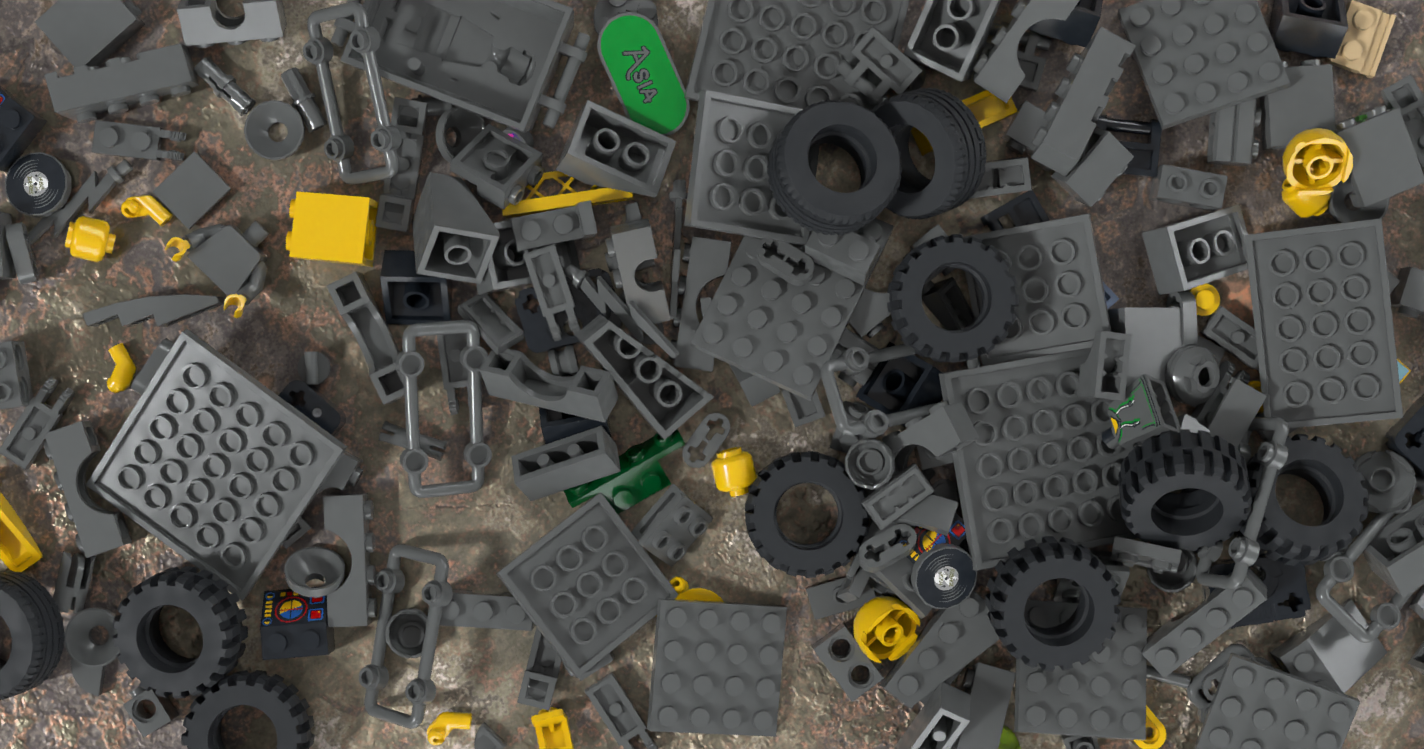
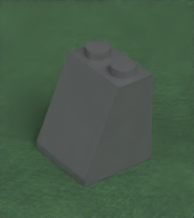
(452, 231)

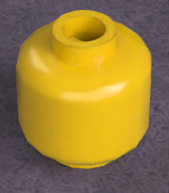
(1304, 205)
(89, 239)
(733, 471)

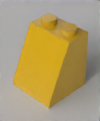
(333, 228)

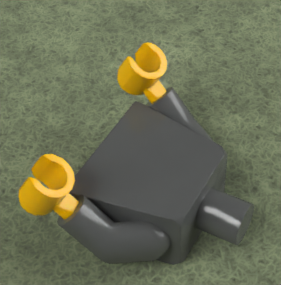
(228, 259)

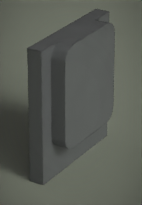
(192, 190)

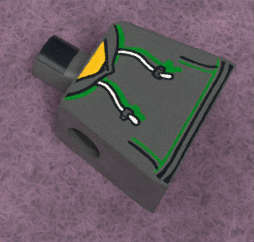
(1142, 414)

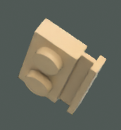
(1364, 39)

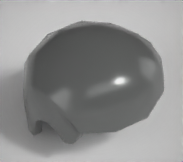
(870, 463)
(1176, 581)
(406, 632)

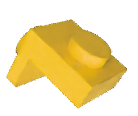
(552, 729)

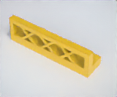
(543, 204)

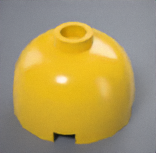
(1316, 161)
(885, 628)

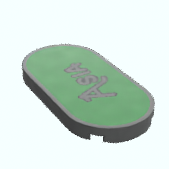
(643, 72)

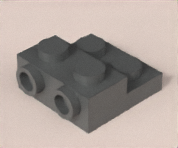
(499, 166)

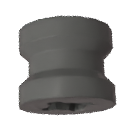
(564, 361)

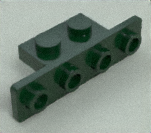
(639, 475)

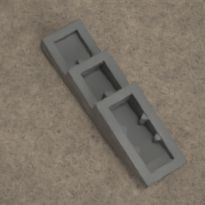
(164, 309)

